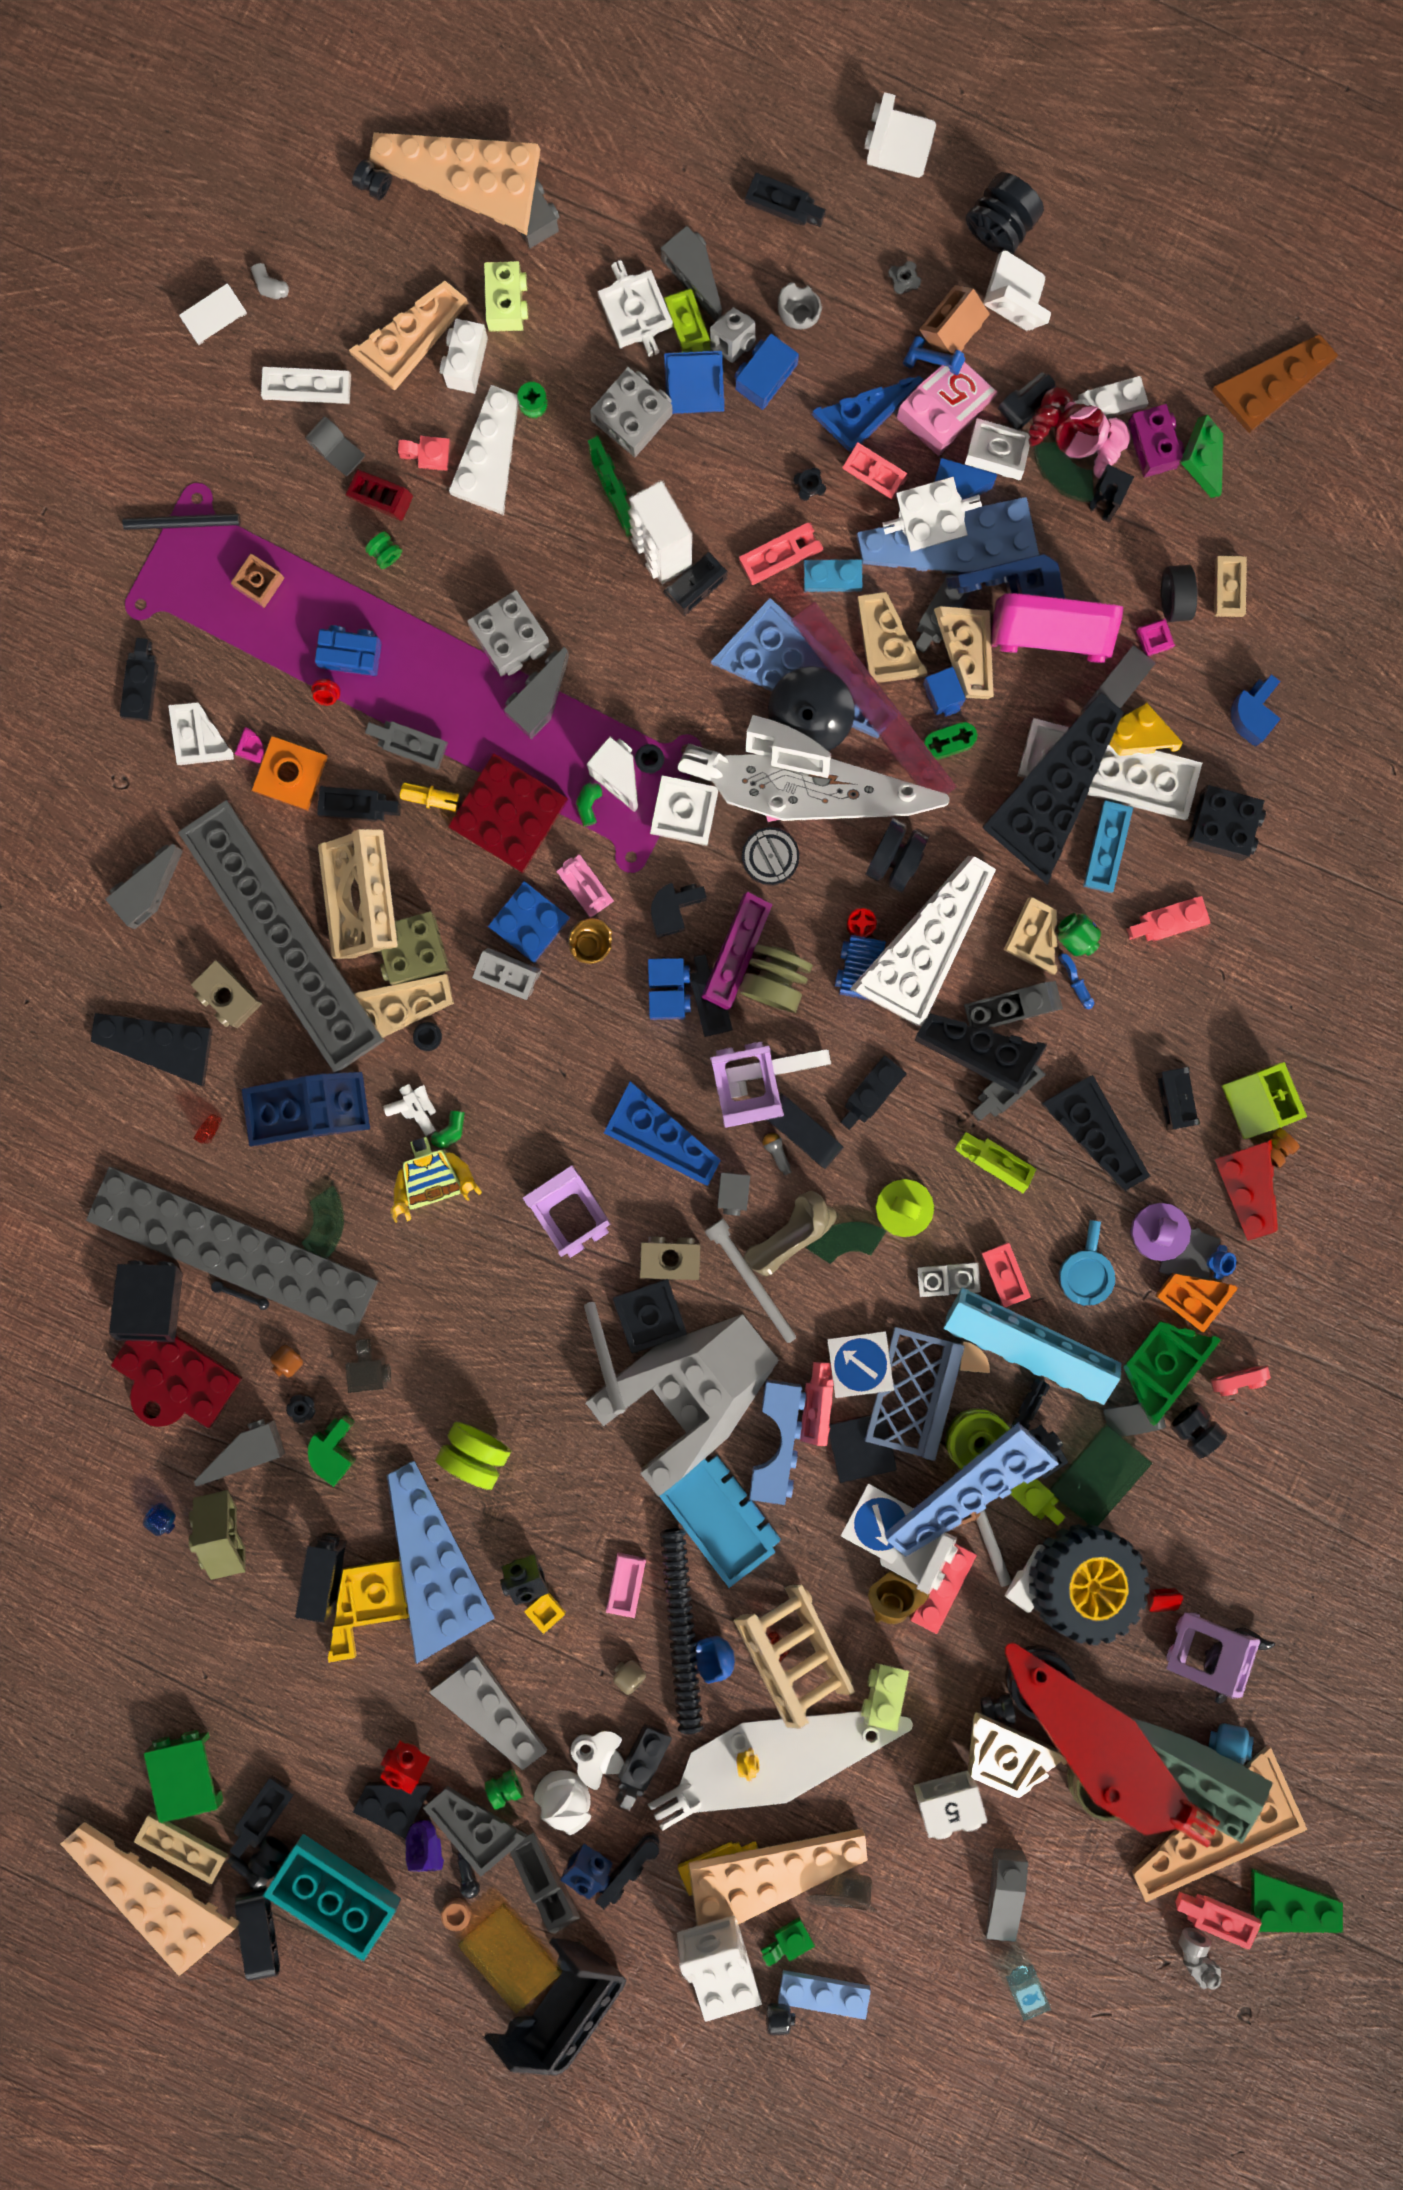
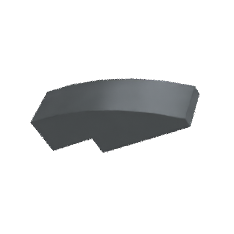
(1125, 677)
(544, 1884)

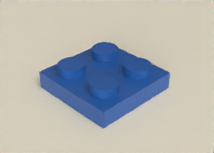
(529, 922)

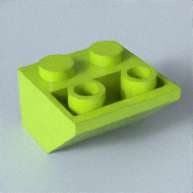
(1264, 1100)

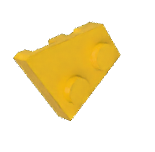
(1143, 733)

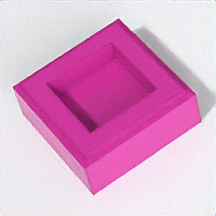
(1155, 637)

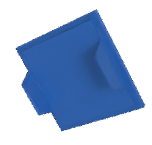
(695, 381)

